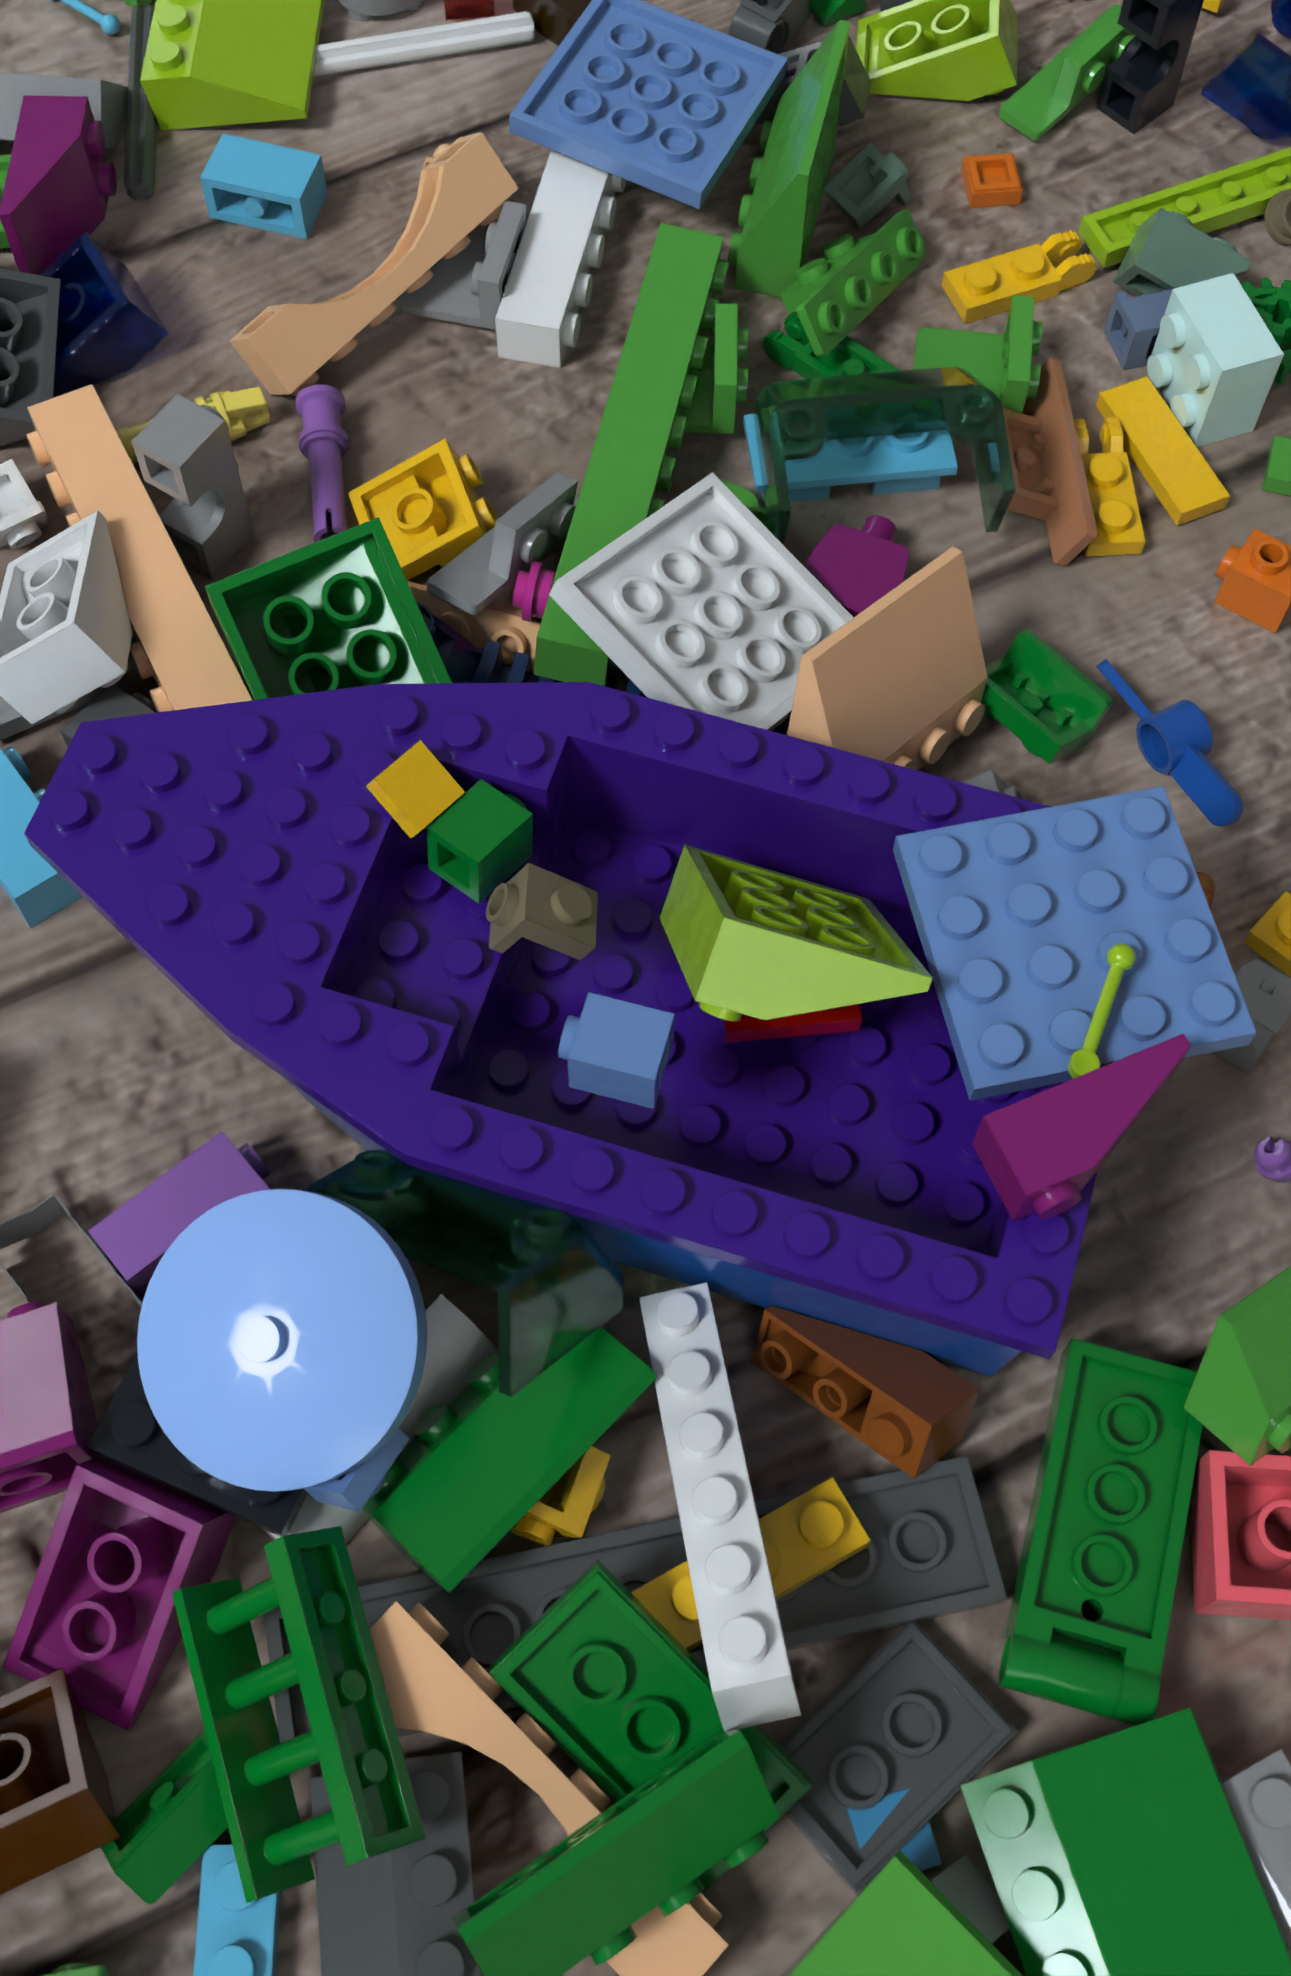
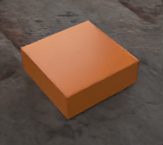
(991, 180)

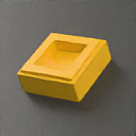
(415, 789)

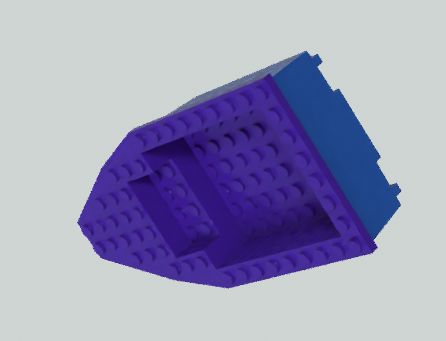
(331, 952)

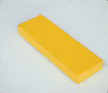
(1163, 451)

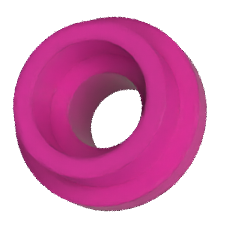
(533, 591)

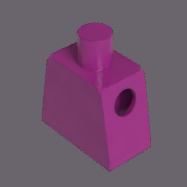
(859, 564)

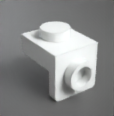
(19, 511)

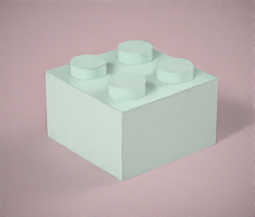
(1214, 359)

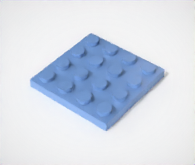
(649, 97)
(1022, 931)

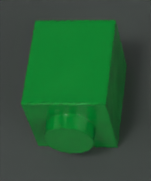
(480, 840)

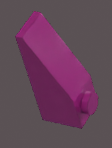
(1058, 1139)

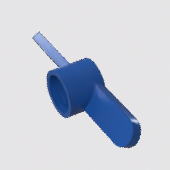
(1177, 744)

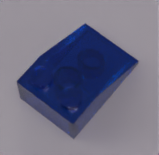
(101, 317)

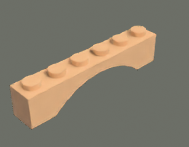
(454, 196)
(458, 1703)

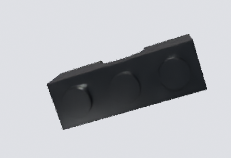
(1149, 72)

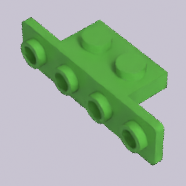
(1067, 77)
(852, 280)

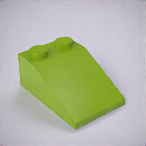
(941, 49)

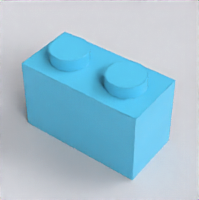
(264, 186)

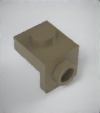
(545, 911)

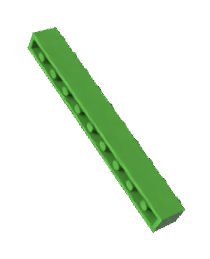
(638, 428)

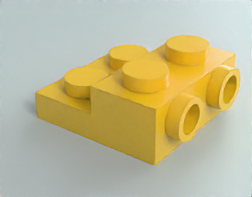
(427, 507)

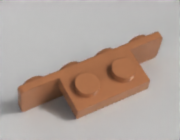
(1050, 466)

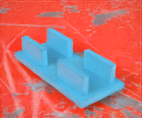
(887, 461)

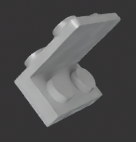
(472, 282)

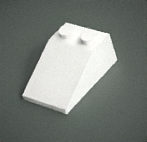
(63, 621)

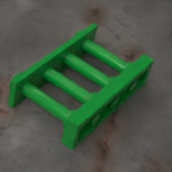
(344, 1703)

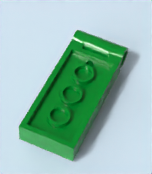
(1104, 1535)

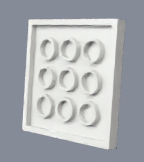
(703, 608)

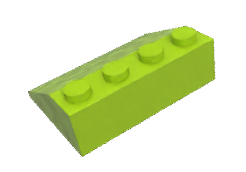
(230, 61)
(779, 942)

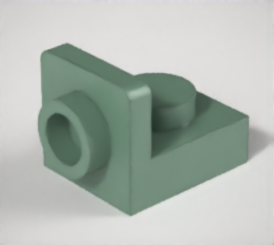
(869, 185)

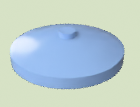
(281, 1340)

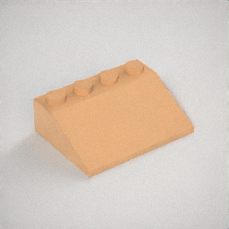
(898, 673)

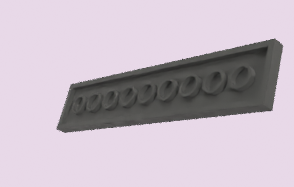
(923, 1563)

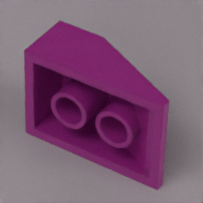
(54, 180)
(108, 1587)

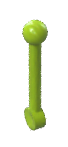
(1120, 958)

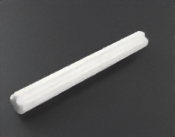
(424, 43)

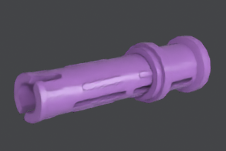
(324, 445)

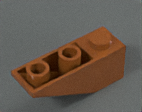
(870, 1386)

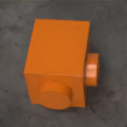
(1257, 580)

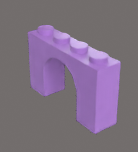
(149, 1222)

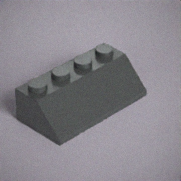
(399, 1906)

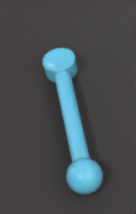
(108, 23)

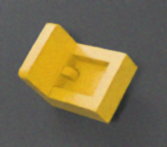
(568, 1503)

